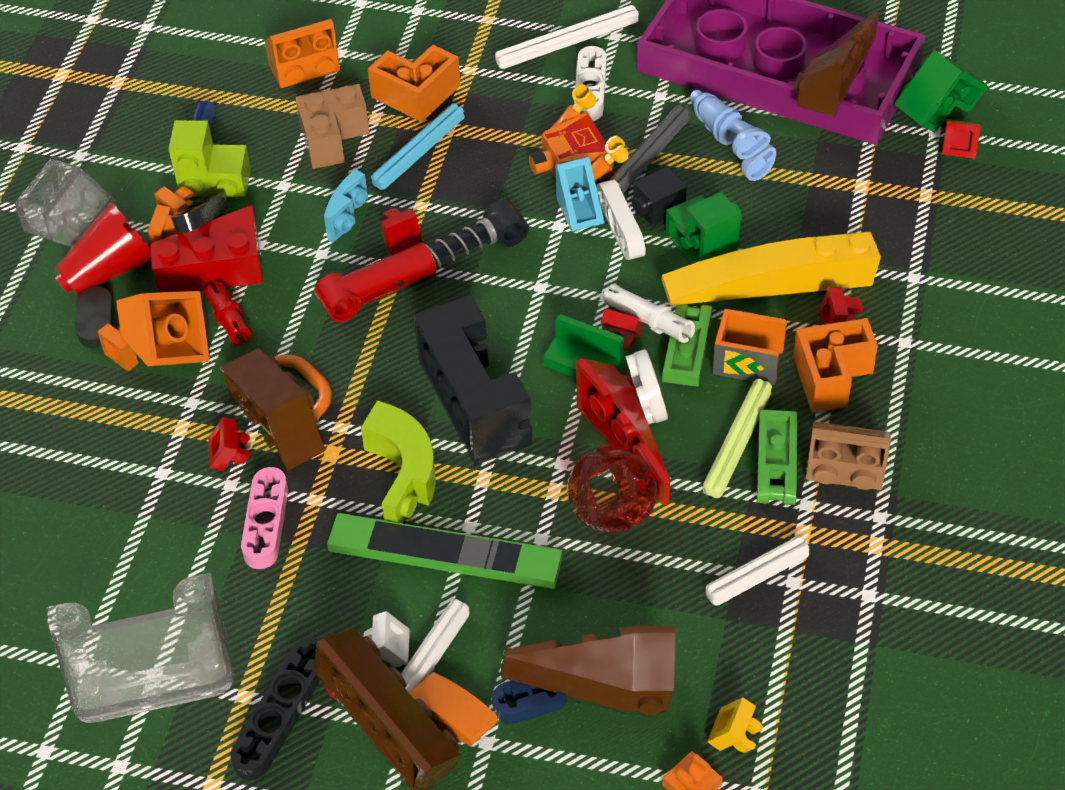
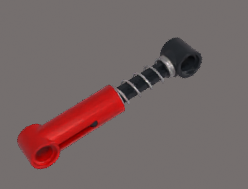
(346, 294)

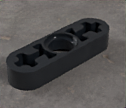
(200, 212)

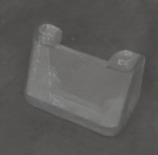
(144, 658)

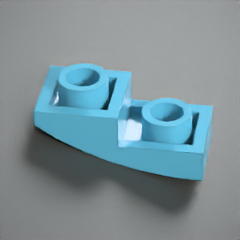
(340, 209)

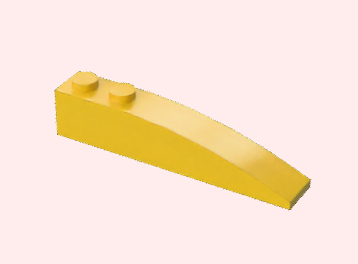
(777, 269)

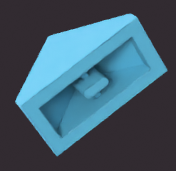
(578, 194)

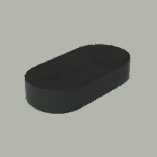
(93, 312)

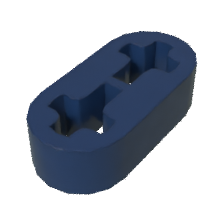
(530, 702)

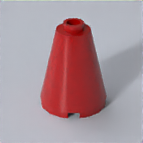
(102, 253)

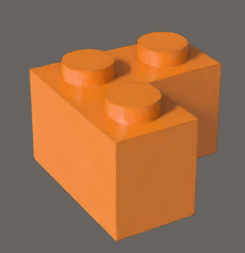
(415, 86)
(829, 358)

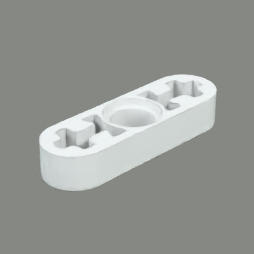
(597, 74)
(621, 219)

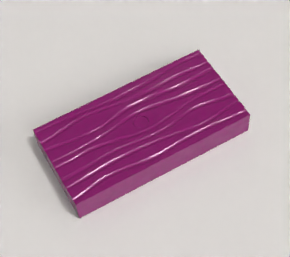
(759, 47)

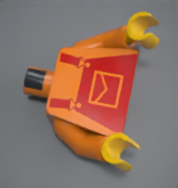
(576, 138)

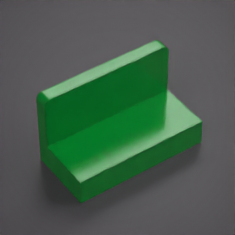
(581, 340)

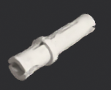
(659, 317)

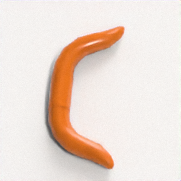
(314, 377)

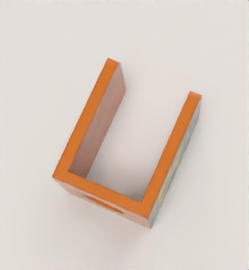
(749, 346)

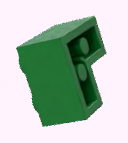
(937, 90)
(704, 227)

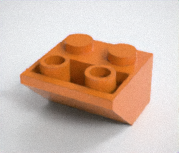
(303, 53)

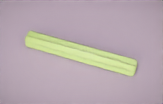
(737, 438)

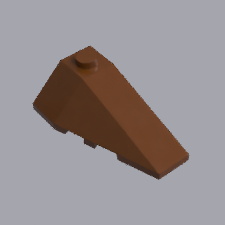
(835, 68)
(615, 672)

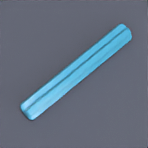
(417, 146)

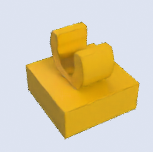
(732, 725)

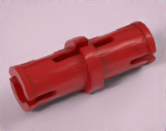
(227, 313)

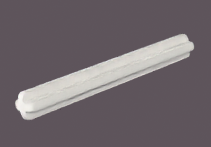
(566, 37)

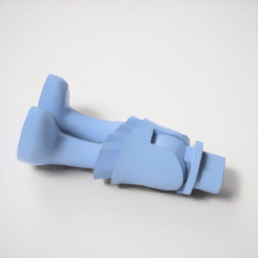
(728, 128)

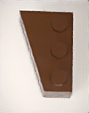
(277, 404)

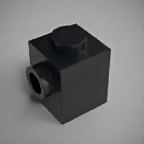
(657, 194)

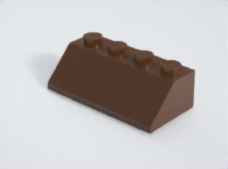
(385, 709)

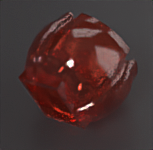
(634, 485)

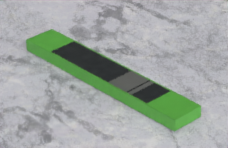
(445, 550)

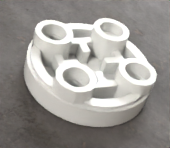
(647, 386)

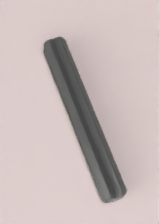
(651, 147)

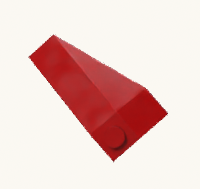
(615, 412)

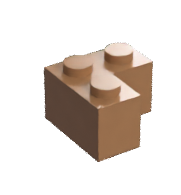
(328, 119)

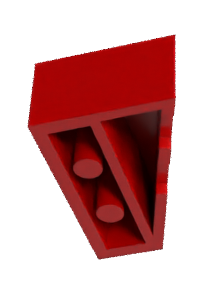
(217, 252)

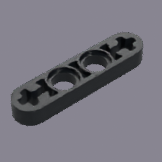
(276, 706)

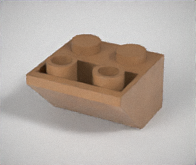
(848, 456)

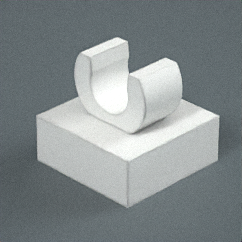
(390, 638)

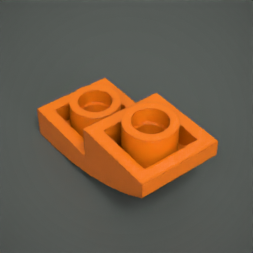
(455, 708)

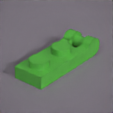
(685, 360)
(777, 456)

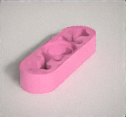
(269, 531)

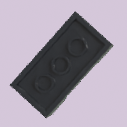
(482, 410)

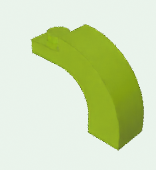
(405, 442)

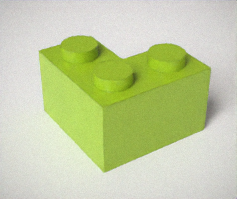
(206, 166)

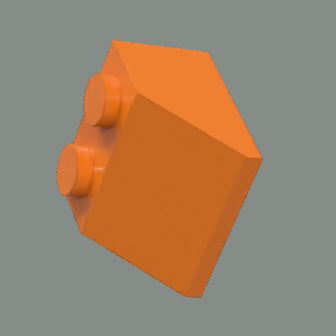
(165, 327)

